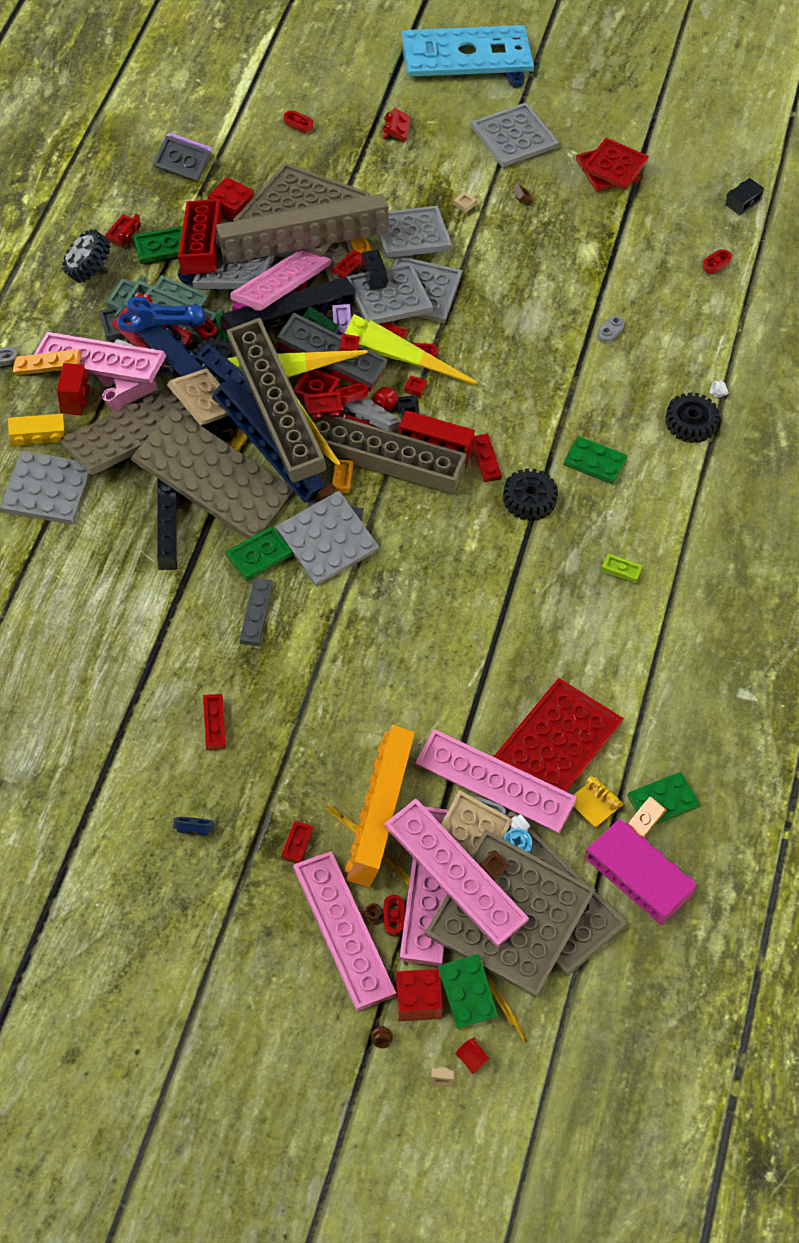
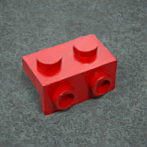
(396, 125)
(123, 229)
(323, 405)

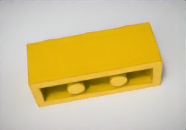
(36, 429)

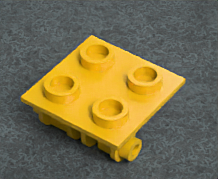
(596, 802)

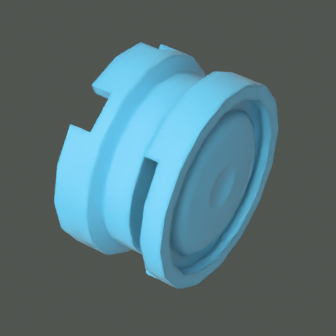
(519, 838)

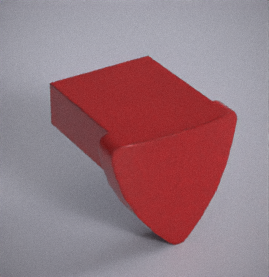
(472, 1055)

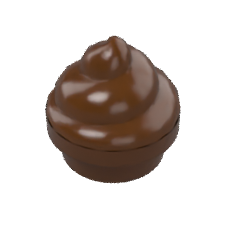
(381, 1037)

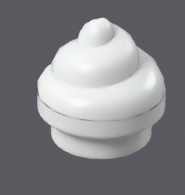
(718, 389)
(519, 822)

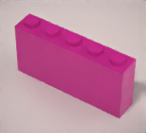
(640, 871)

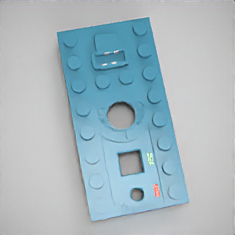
(437, 52)

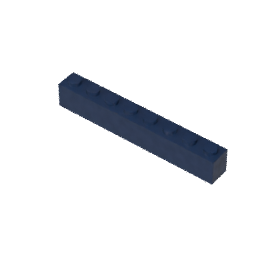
(176, 355)
(250, 421)

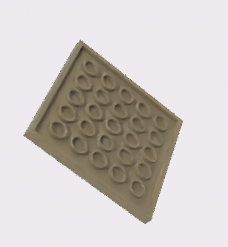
(297, 189)
(542, 892)

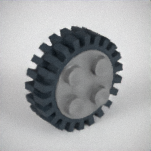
(86, 256)

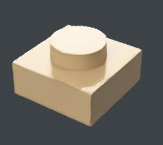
(464, 202)
(442, 1077)

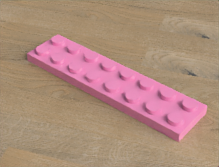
(280, 279)
(107, 357)
(496, 781)
(456, 872)
(422, 904)
(344, 931)

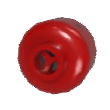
(385, 398)

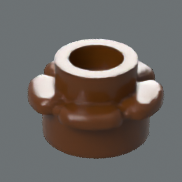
(373, 908)

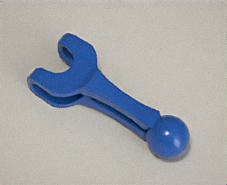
(152, 315)

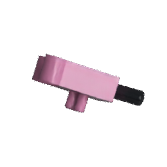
(128, 390)

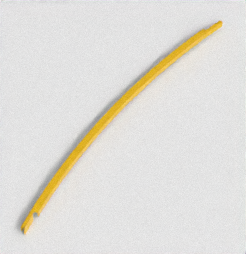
(406, 878)

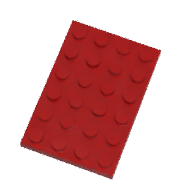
(560, 736)

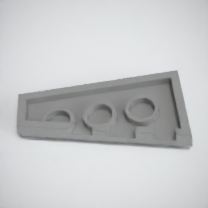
(377, 415)

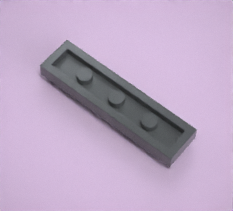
(256, 612)

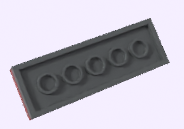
(306, 336)

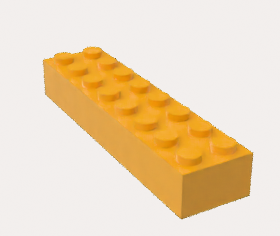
(379, 806)

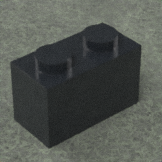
(744, 196)
(374, 270)

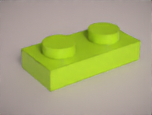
(622, 568)

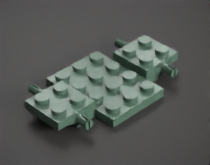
(164, 293)

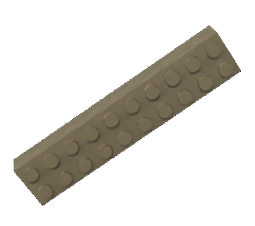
(303, 228)
(276, 400)
(393, 453)

